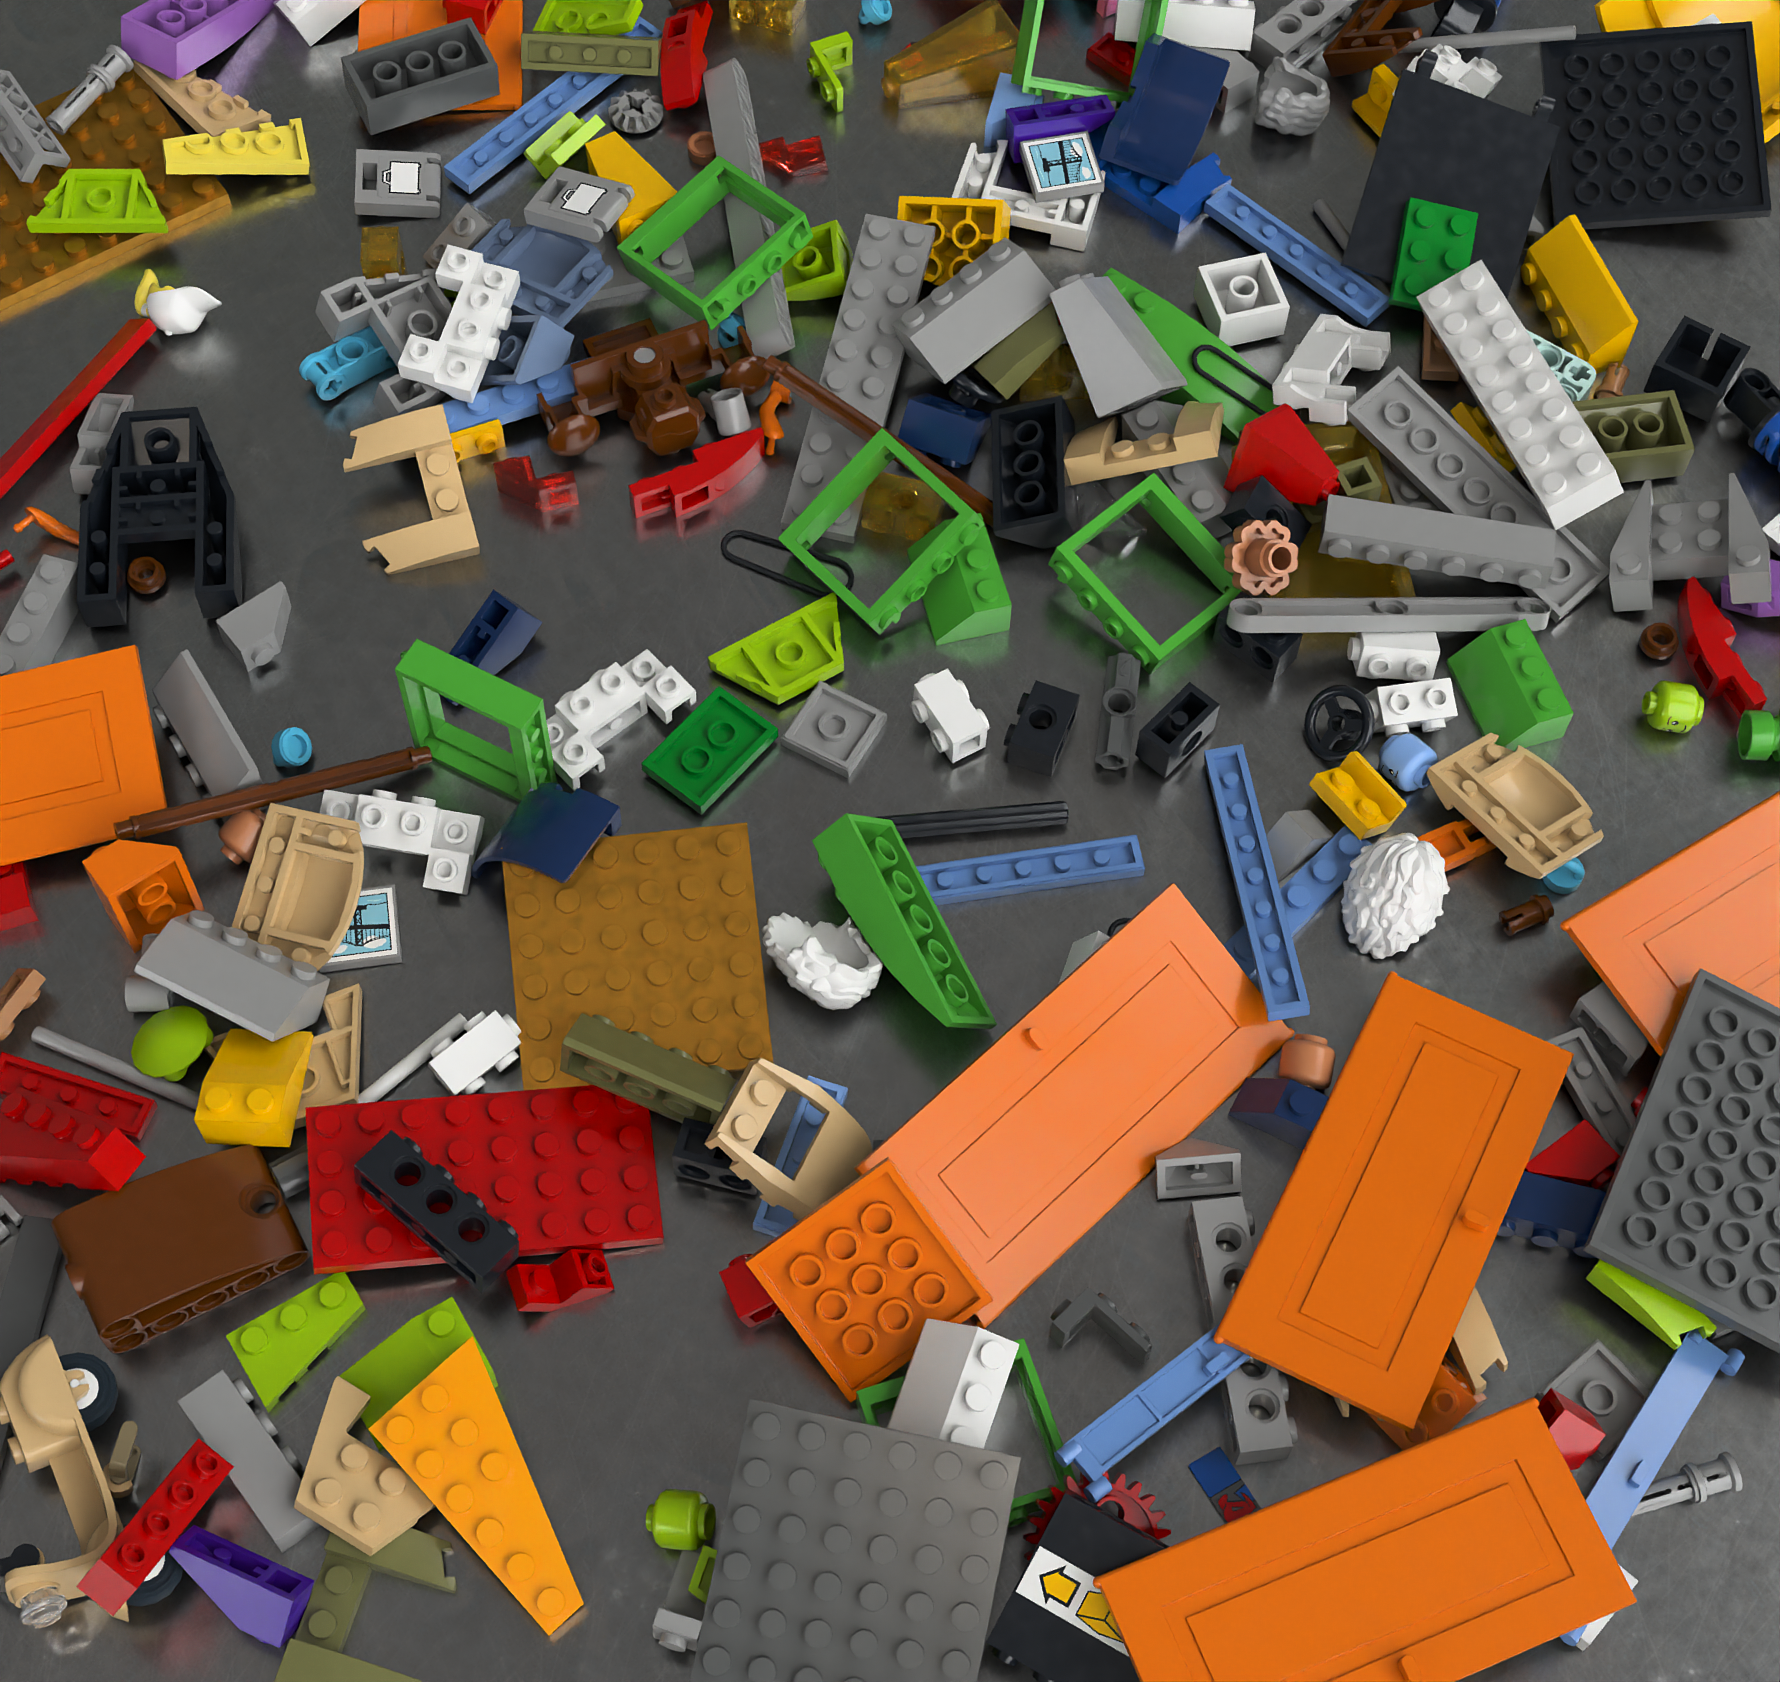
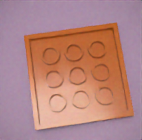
(867, 1277)

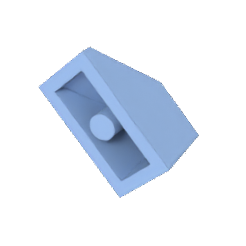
(1005, 96)

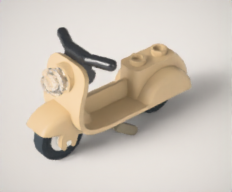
(51, 1411)

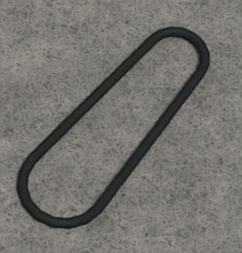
(776, 575)

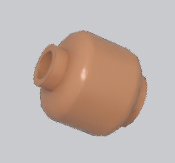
(242, 835)
(1307, 1061)

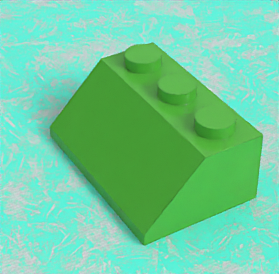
(968, 596)
(1511, 687)

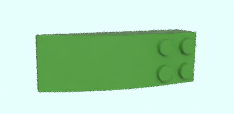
(1179, 338)
(899, 917)

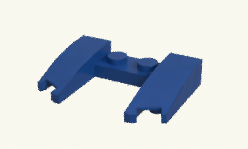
(1167, 203)

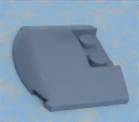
(554, 269)

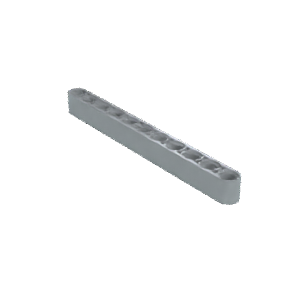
(736, 141)

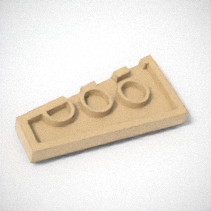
(203, 102)

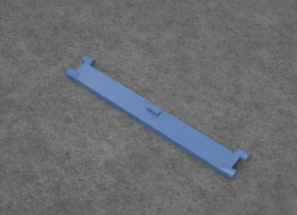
(1147, 1410)
(1653, 1434)

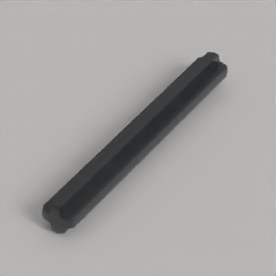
(980, 819)

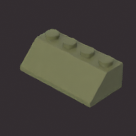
(1640, 434)
(644, 1072)

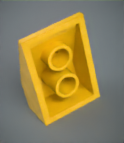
(253, 1089)

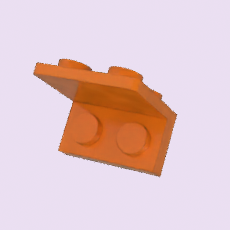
(1443, 1409)

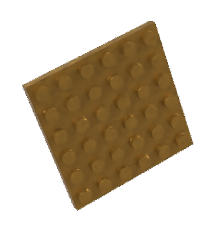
(648, 936)

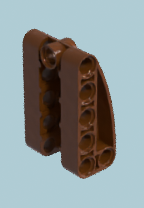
(177, 1244)

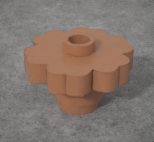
(1261, 557)

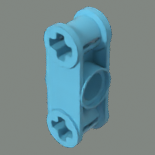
(346, 363)

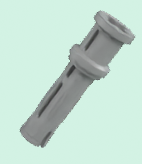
(99, 79)
(1694, 1483)

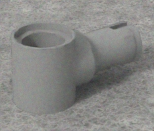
(727, 409)
(145, 994)

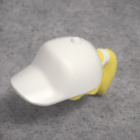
(171, 308)

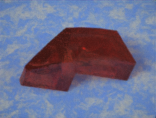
(797, 158)

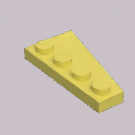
(255, 152)

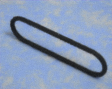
(1209, 347)

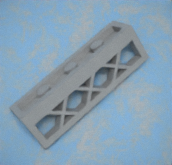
(25, 133)

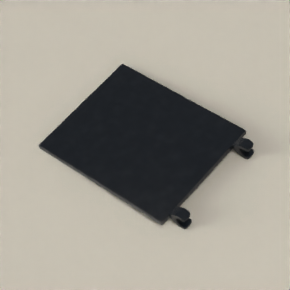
(1454, 154)

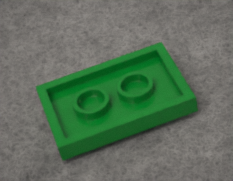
(1432, 247)
(710, 750)

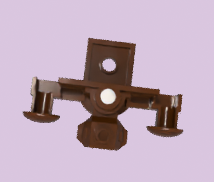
(646, 384)

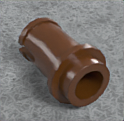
(1534, 911)

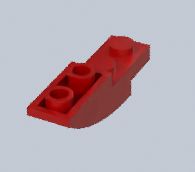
(682, 55)
(713, 473)
(1707, 643)

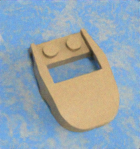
(828, 1160)

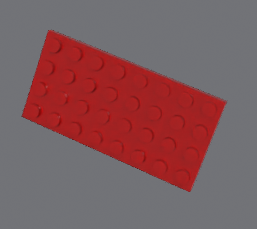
(549, 1162)

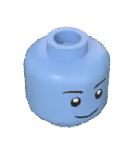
(1406, 761)

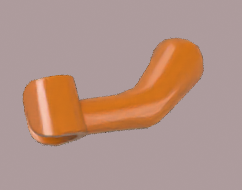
(768, 419)
(48, 524)

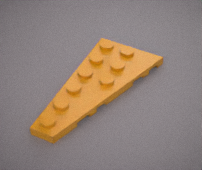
(469, 1465)

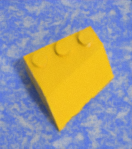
(962, 230)

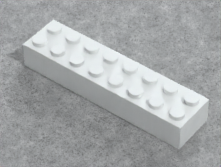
(1520, 395)

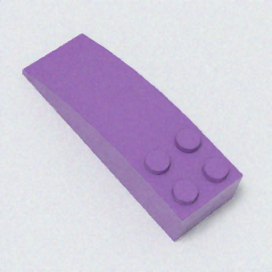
(187, 33)

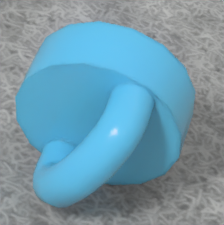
(875, 11)
(730, 326)
(291, 747)
(1565, 878)

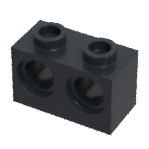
(1264, 652)
(697, 1162)

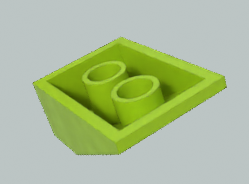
(410, 1357)

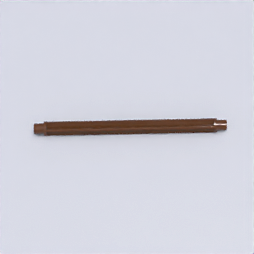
(867, 428)
(275, 792)

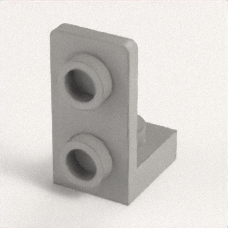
(463, 231)

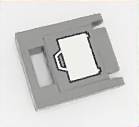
(405, 183)
(582, 207)

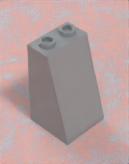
(1112, 346)

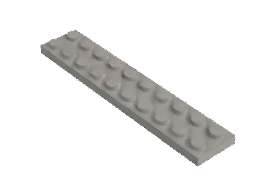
(861, 358)

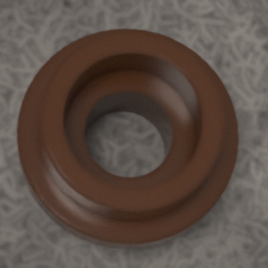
(145, 567)
(1661, 633)

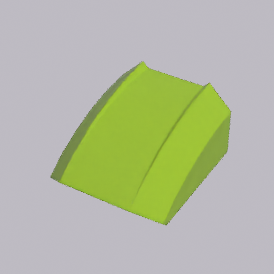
(821, 266)

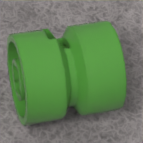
(1759, 735)

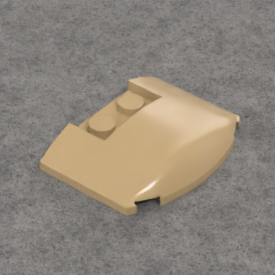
(1516, 804)
(302, 884)

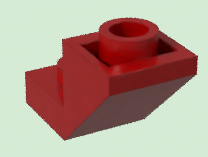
(566, 1281)

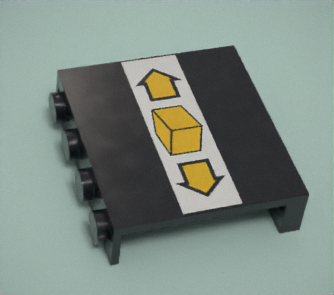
(1055, 1613)

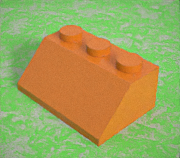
(141, 887)

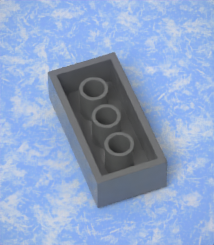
(420, 75)

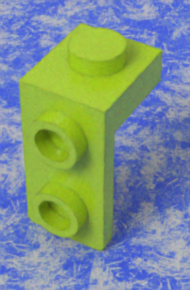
(825, 57)

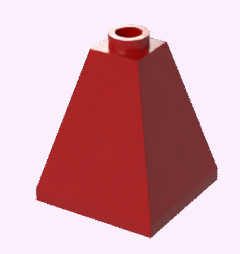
(1286, 456)

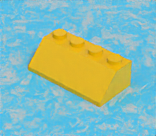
(1579, 295)

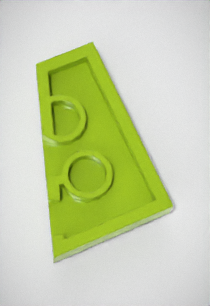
(291, 1336)

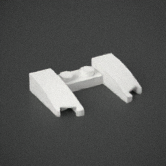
(1065, 219)

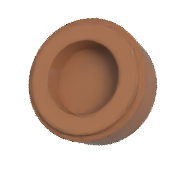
(701, 148)

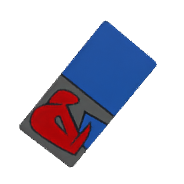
(1223, 1485)

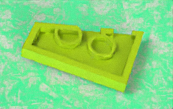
(589, 16)

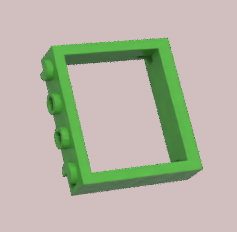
(1151, 22)
(685, 210)
(840, 495)
(1115, 618)
(430, 672)
(883, 1396)

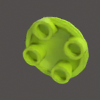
(171, 1042)

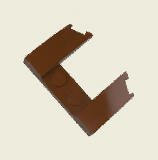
(1364, 44)

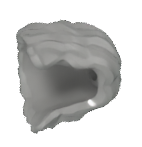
(1291, 99)

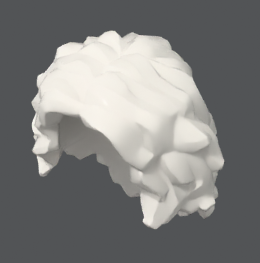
(1393, 894)
(824, 960)

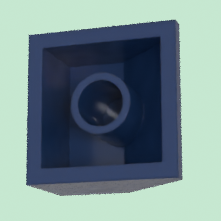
(944, 429)

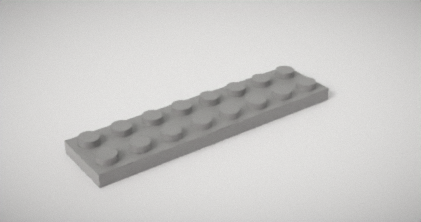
(1467, 479)

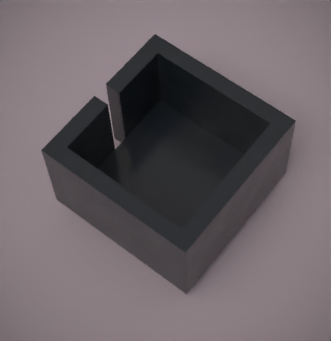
(1697, 381)

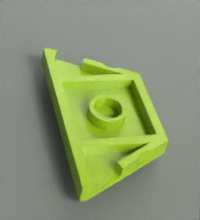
(99, 204)
(787, 653)

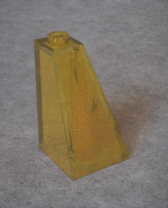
(955, 60)

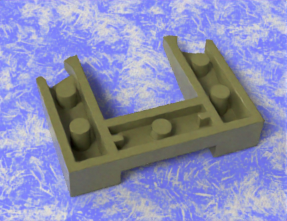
(1021, 352)
(329, 1615)

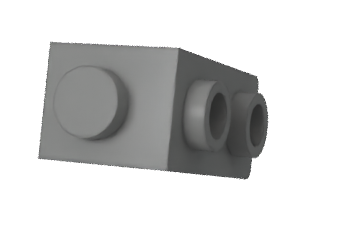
(682, 1614)

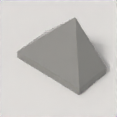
(1197, 1169)

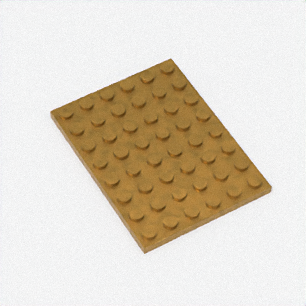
(114, 132)

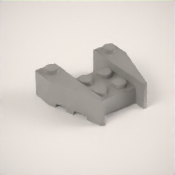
(394, 310)
(1688, 542)

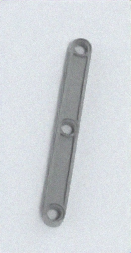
(1384, 614)

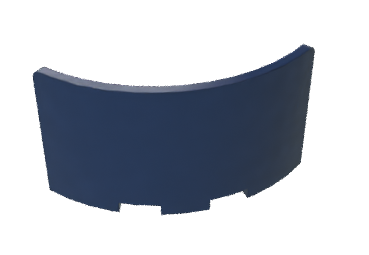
(1168, 110)
(551, 831)

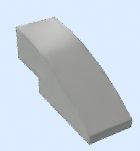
(94, 437)

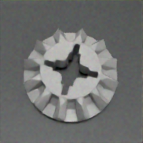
(631, 120)

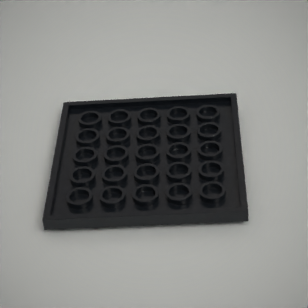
(1656, 126)

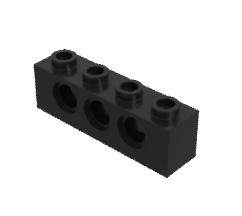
(476, 1261)

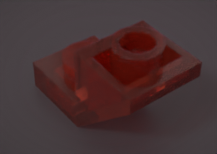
(517, 479)

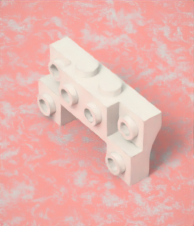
(1475, 77)
(472, 329)
(1321, 363)
(609, 705)
(416, 829)

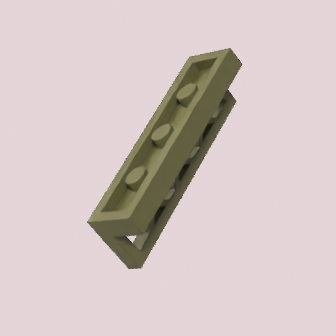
(590, 53)

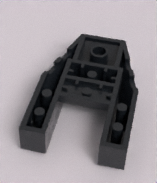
(152, 487)

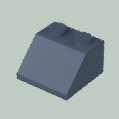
(528, 351)

